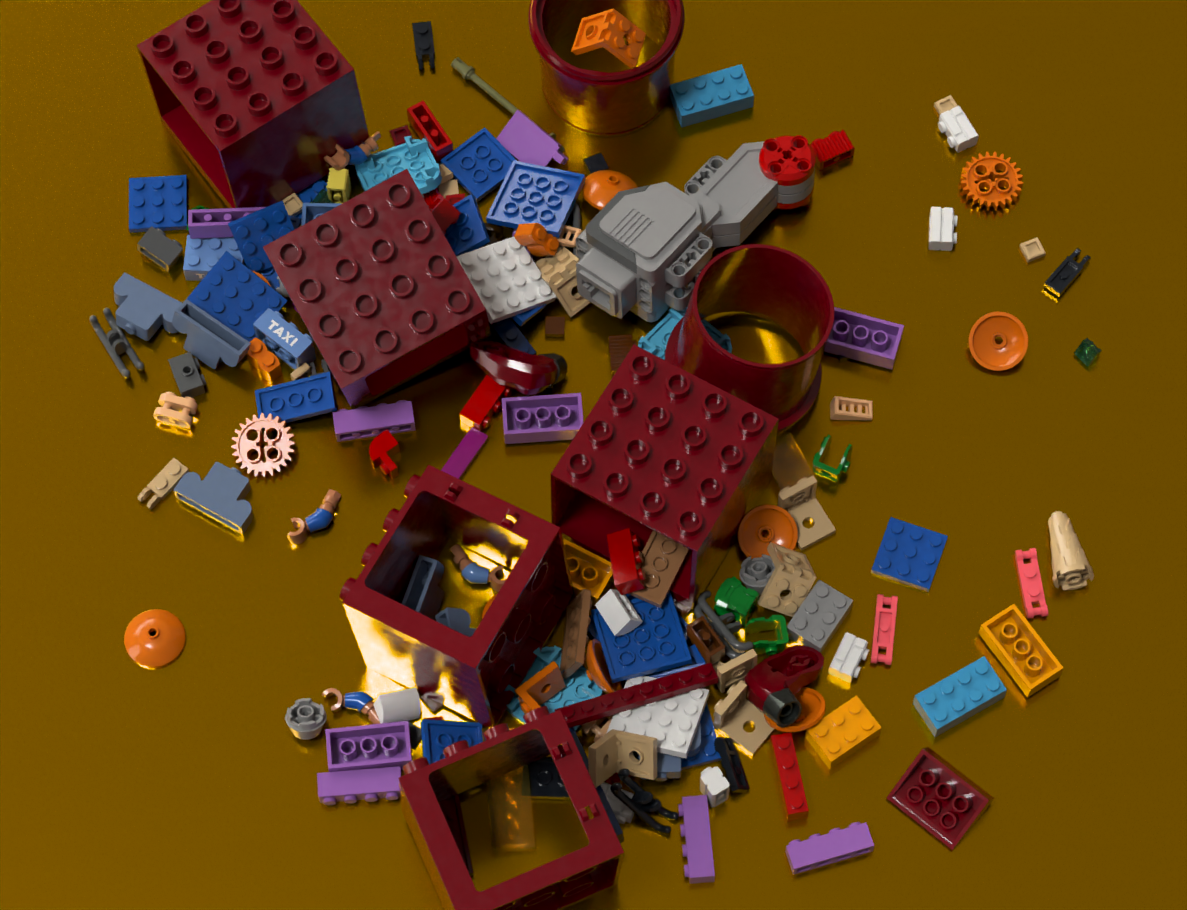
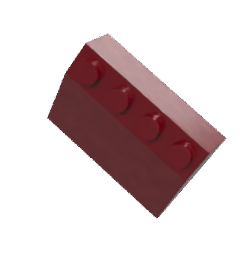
(940, 797)

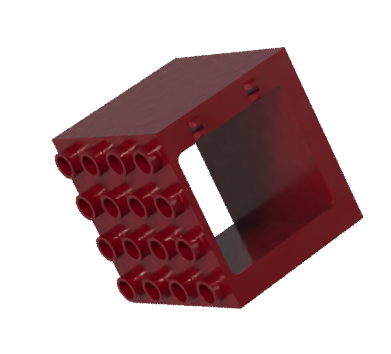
(254, 97)
(379, 289)
(667, 460)
(427, 655)
(544, 887)

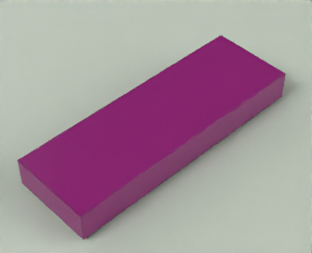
(465, 453)

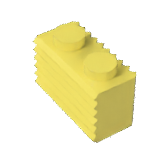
(338, 185)

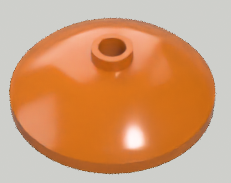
(604, 185)
(994, 355)
(774, 519)
(158, 649)
(598, 669)
(812, 711)

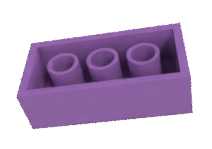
(864, 338)
(542, 418)
(369, 746)

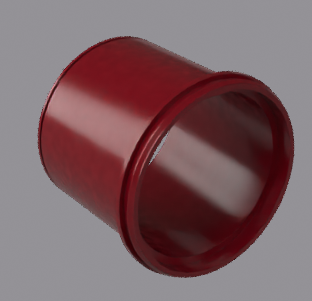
(602, 100)
(770, 286)

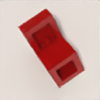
(381, 450)

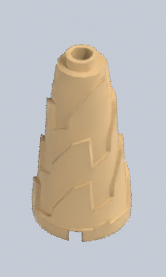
(1068, 557)

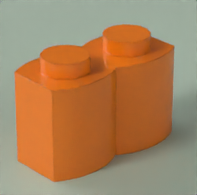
(536, 239)
(264, 360)

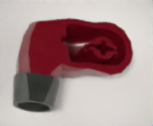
(517, 368)
(780, 677)

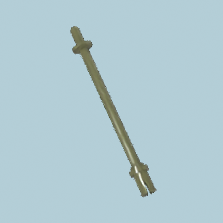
(468, 73)

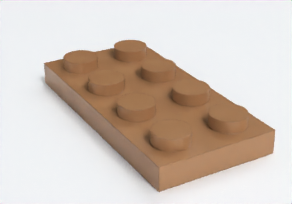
(661, 566)
(575, 633)

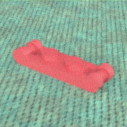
(1031, 583)
(884, 629)

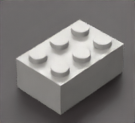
(819, 617)

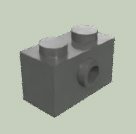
(160, 248)
(186, 375)

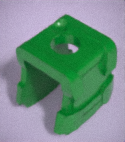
(826, 471)
(735, 599)
(774, 622)

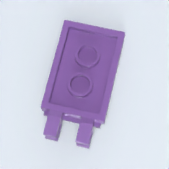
(530, 142)

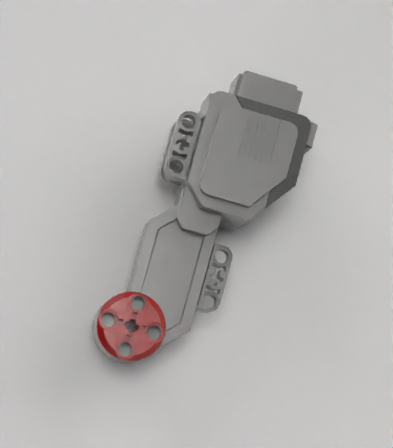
(658, 239)

